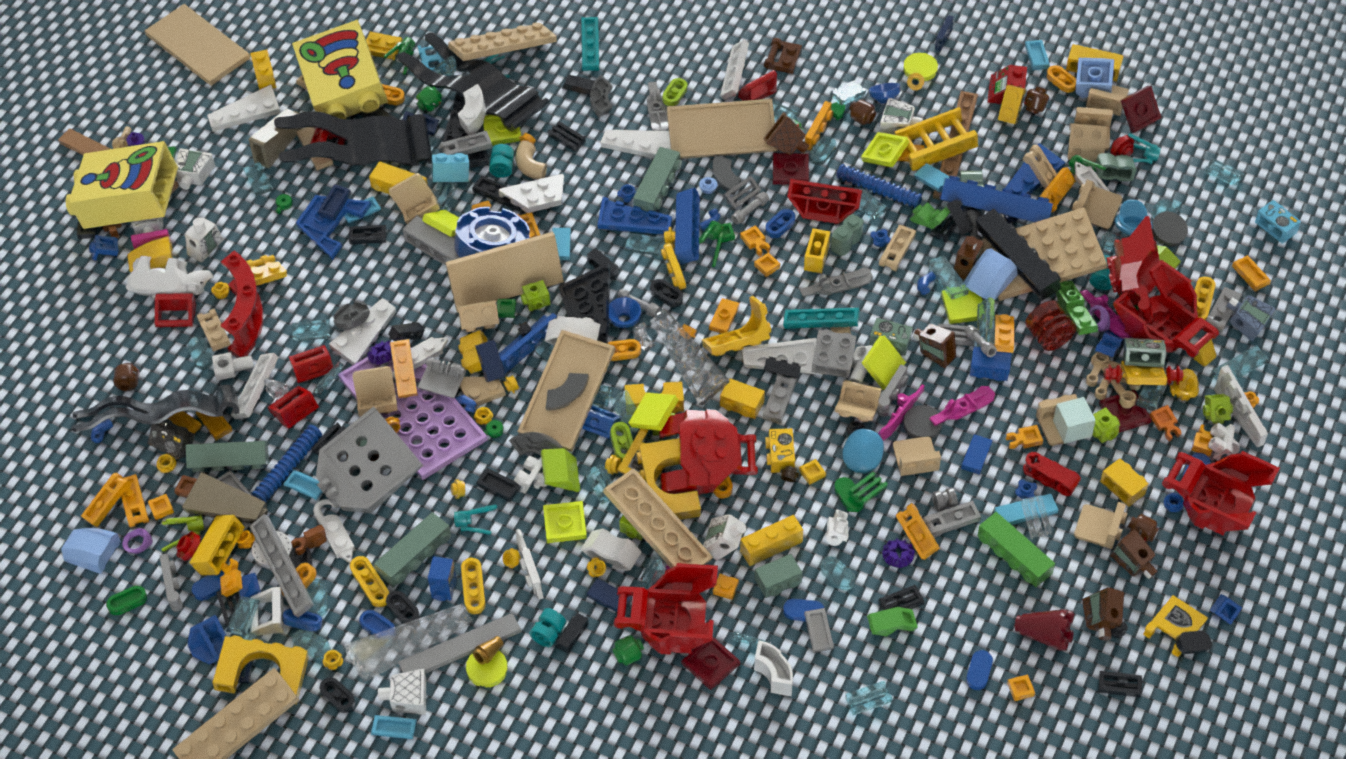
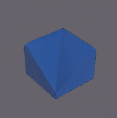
(249, 585)
(1225, 609)

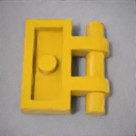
(268, 271)

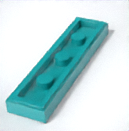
(590, 43)
(821, 318)

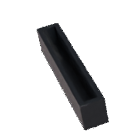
(1007, 242)

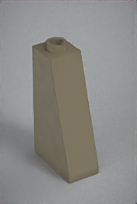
(271, 141)
(214, 497)

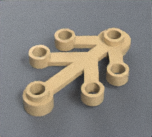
(1100, 362)

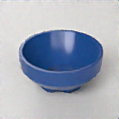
(884, 91)
(627, 307)

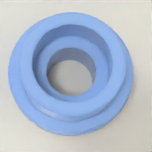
(708, 185)

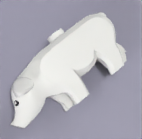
(165, 281)

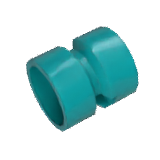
(501, 160)
(1101, 279)
(547, 629)

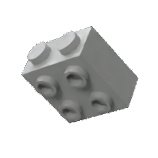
(833, 353)

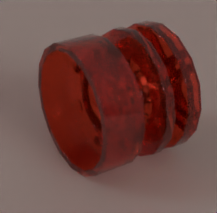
(1050, 325)

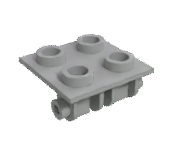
(442, 378)

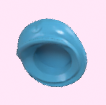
(1130, 216)
(863, 451)

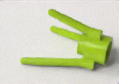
(194, 524)

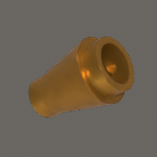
(486, 651)

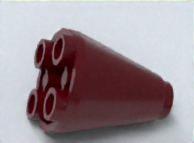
(1047, 627)

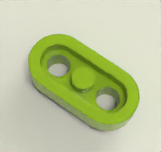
(674, 92)
(620, 442)

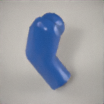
(714, 216)
(98, 432)

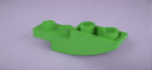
(1073, 305)

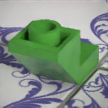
(928, 216)
(889, 620)

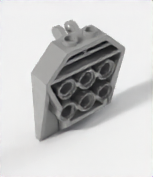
(348, 490)

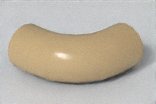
(527, 164)

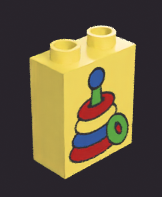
(340, 71)
(122, 185)

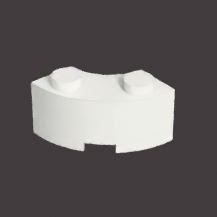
(474, 110)
(584, 327)
(611, 549)
(774, 667)

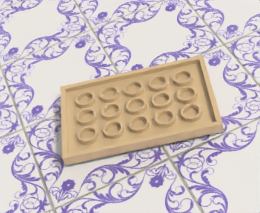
(1065, 244)

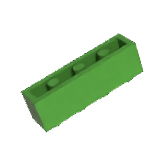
(1016, 549)

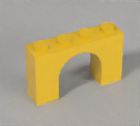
(657, 456)
(238, 652)

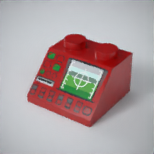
(1009, 75)

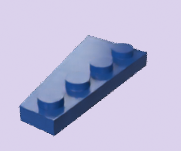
(1025, 179)
(632, 219)

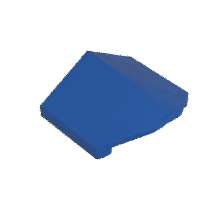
(206, 640)

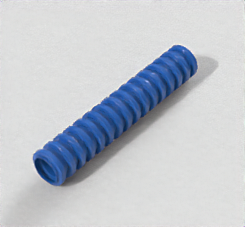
(879, 186)
(287, 463)

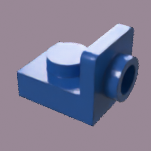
(103, 245)

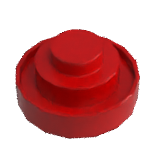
(1122, 146)
(187, 546)

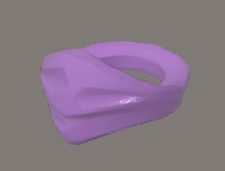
(1104, 323)
(147, 541)

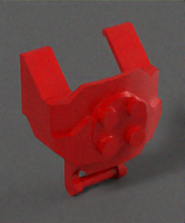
(1131, 267)
(1173, 313)
(707, 452)
(1220, 492)
(672, 609)

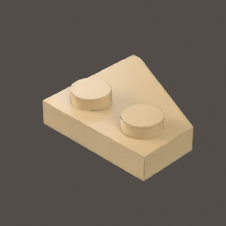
(480, 390)

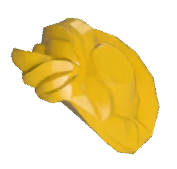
(1187, 388)

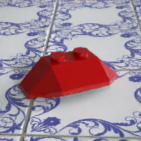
(823, 201)

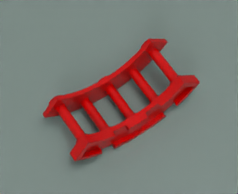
(247, 314)

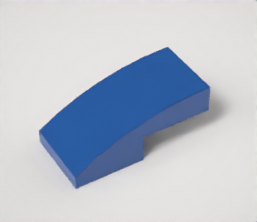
(1109, 344)

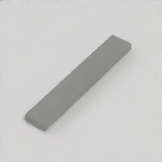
(281, 565)
(460, 646)

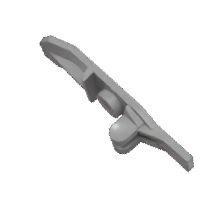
(658, 115)
(846, 282)

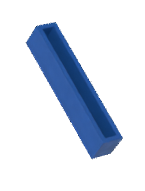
(1002, 201)

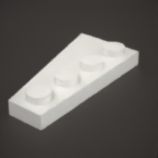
(250, 108)
(636, 141)
(354, 343)
(793, 351)
(1242, 408)

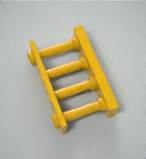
(943, 150)

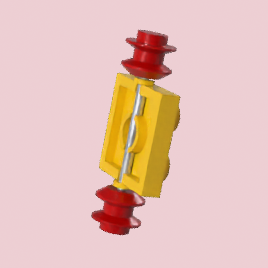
(1143, 375)

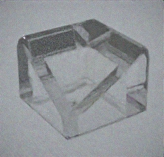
(641, 336)
(276, 388)

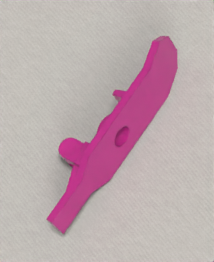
(1116, 323)
(905, 403)
(971, 403)

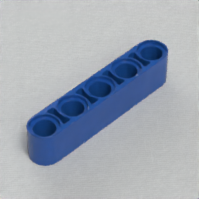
(687, 226)

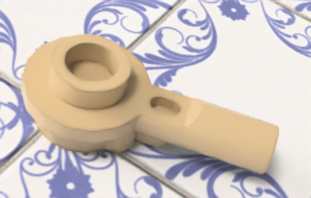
(121, 142)

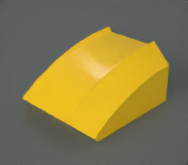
(158, 250)

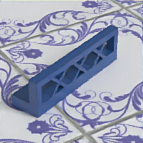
(525, 345)
(600, 421)

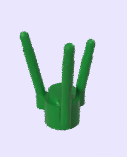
(407, 46)
(1076, 158)
(712, 232)

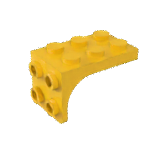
(752, 333)

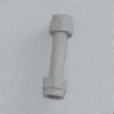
(760, 199)
(652, 309)
(987, 347)

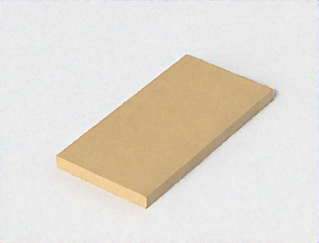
(197, 44)
(720, 128)
(504, 270)
(570, 355)

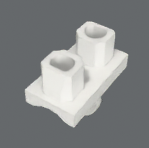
(1223, 441)
(525, 480)
(837, 528)

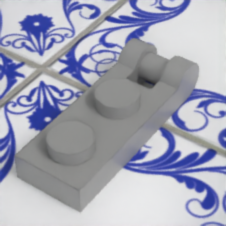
(467, 144)
(1220, 311)
(892, 390)
(779, 398)
(952, 518)
(171, 582)

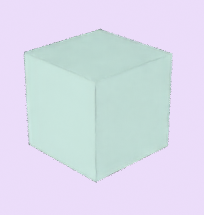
(1074, 420)

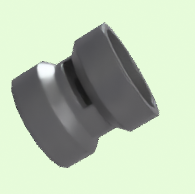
(944, 499)

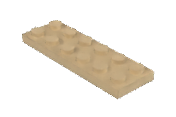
(502, 41)
(655, 521)
(239, 720)

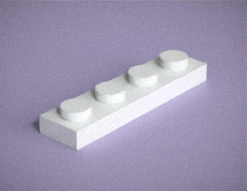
(734, 69)
(255, 385)

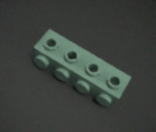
(657, 179)
(227, 454)
(413, 550)

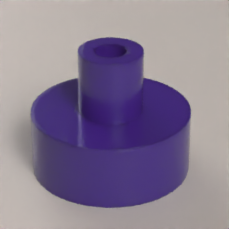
(135, 139)

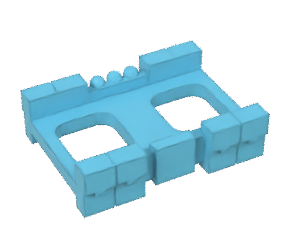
(427, 59)

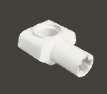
(226, 366)
(859, 370)

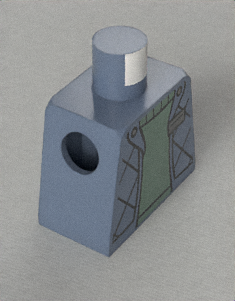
(1250, 315)

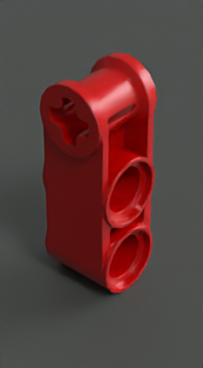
(1051, 473)

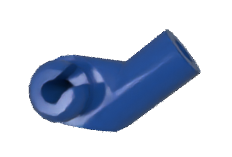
(923, 282)
(465, 400)

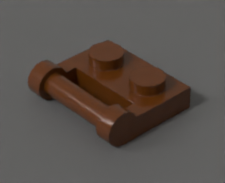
(788, 57)

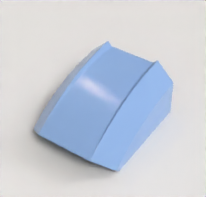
(1094, 74)
(991, 274)
(90, 548)

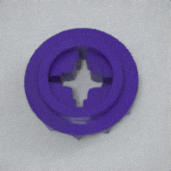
(380, 353)
(890, 555)

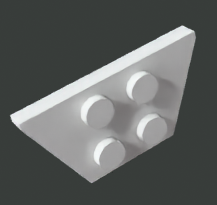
(536, 194)

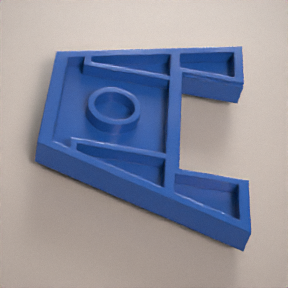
(320, 228)

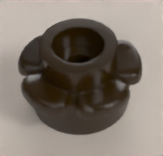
(789, 474)

